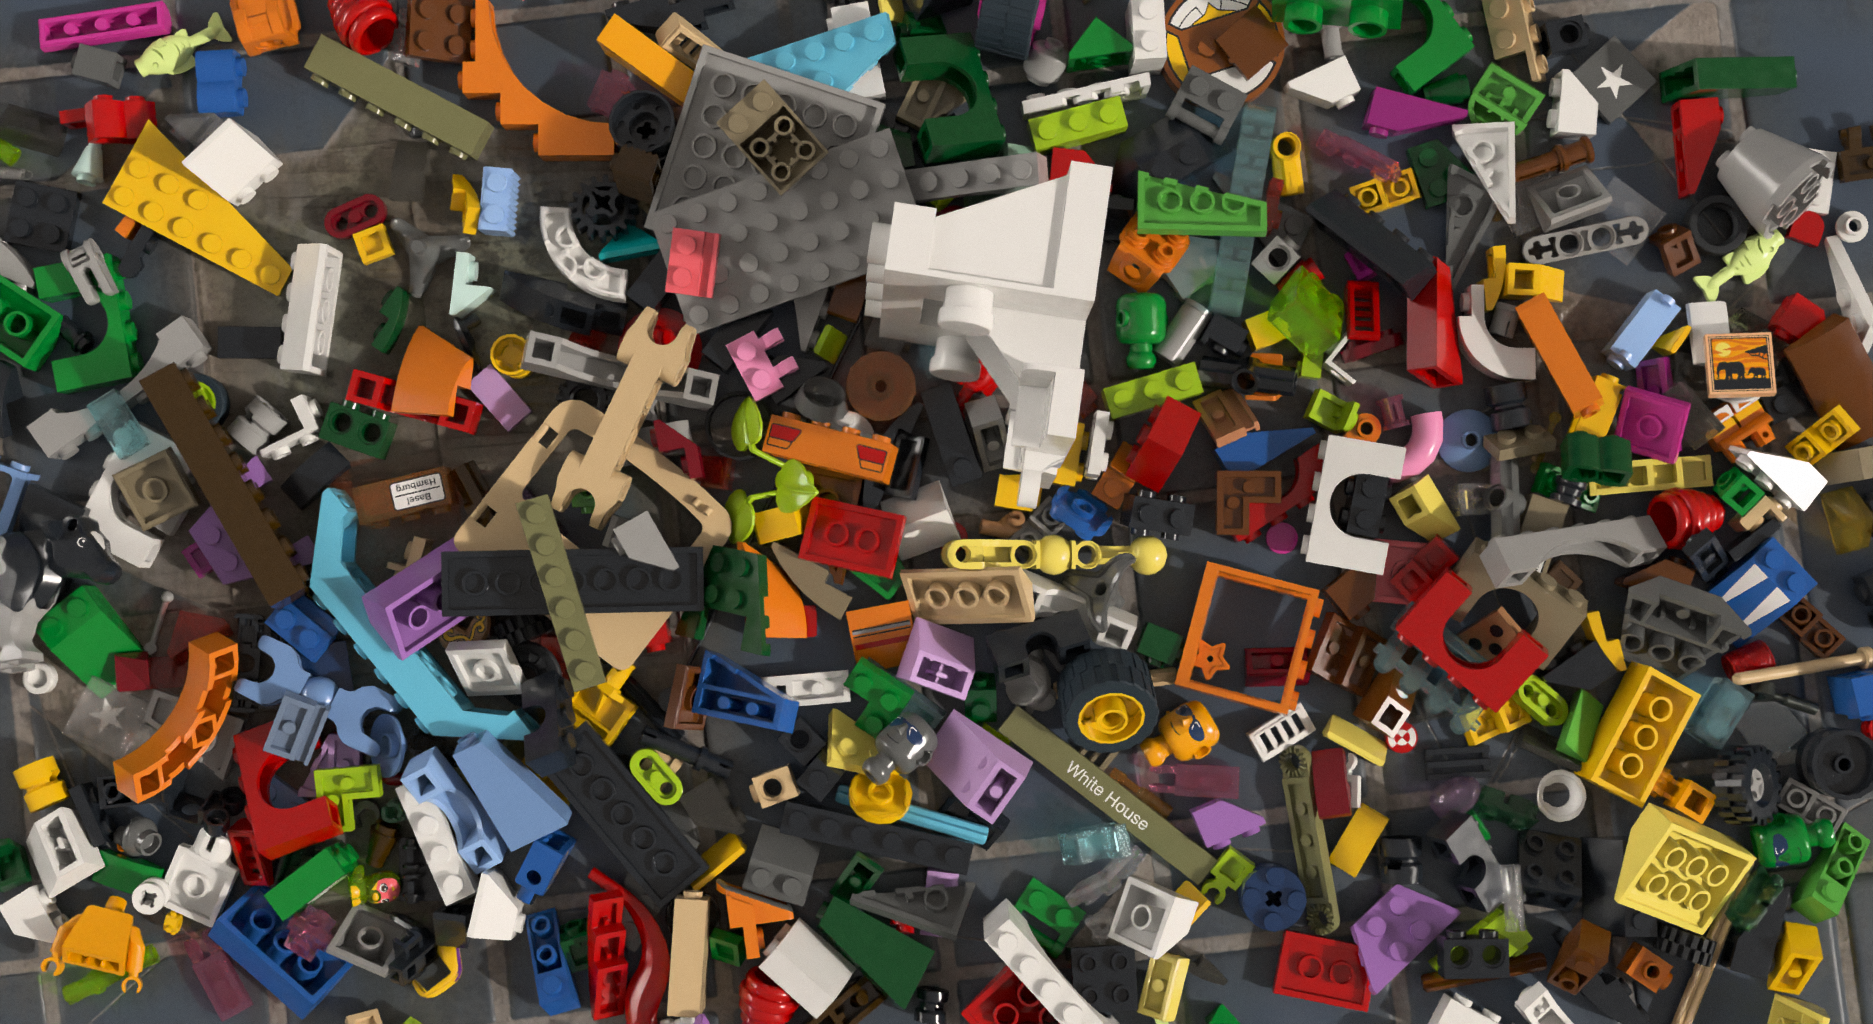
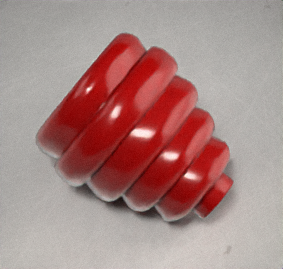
(364, 24)
(1683, 513)
(764, 1000)

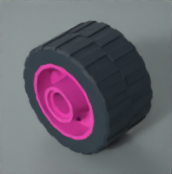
(1008, 26)

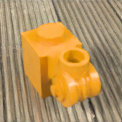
(1684, 796)

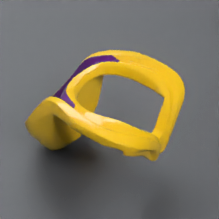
(452, 959)

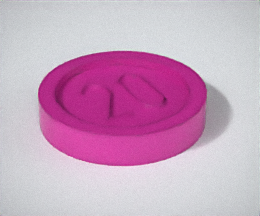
(1281, 538)

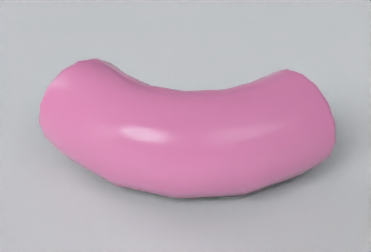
(1423, 444)

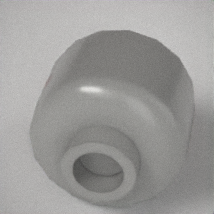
(1046, 62)

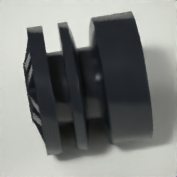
(639, 115)

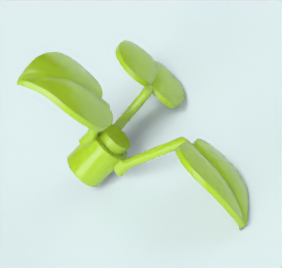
(793, 482)

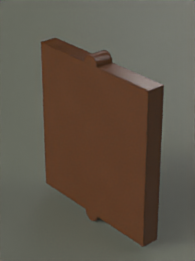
(1251, 42)

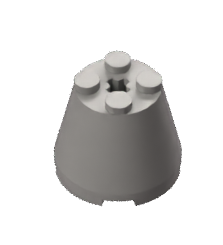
(1772, 178)

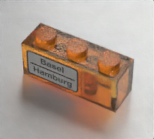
(405, 497)

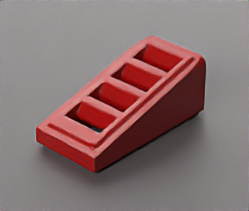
(1362, 290)
(240, 839)

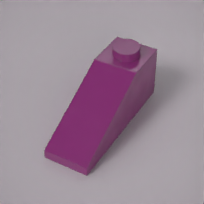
(1399, 114)

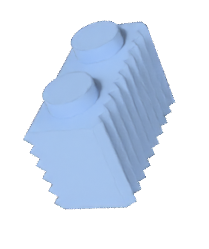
(498, 201)

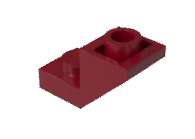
(670, 441)

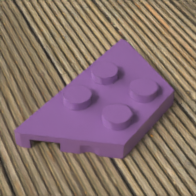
(1397, 931)

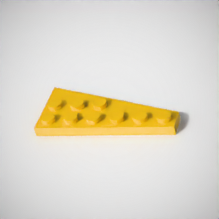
(182, 207)

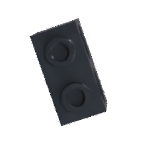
(1472, 964)

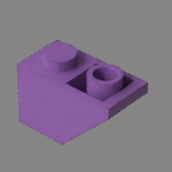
(1222, 820)

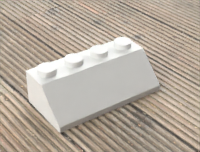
(310, 309)

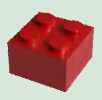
(1161, 443)

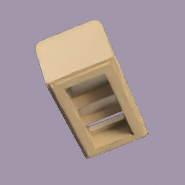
(674, 31)

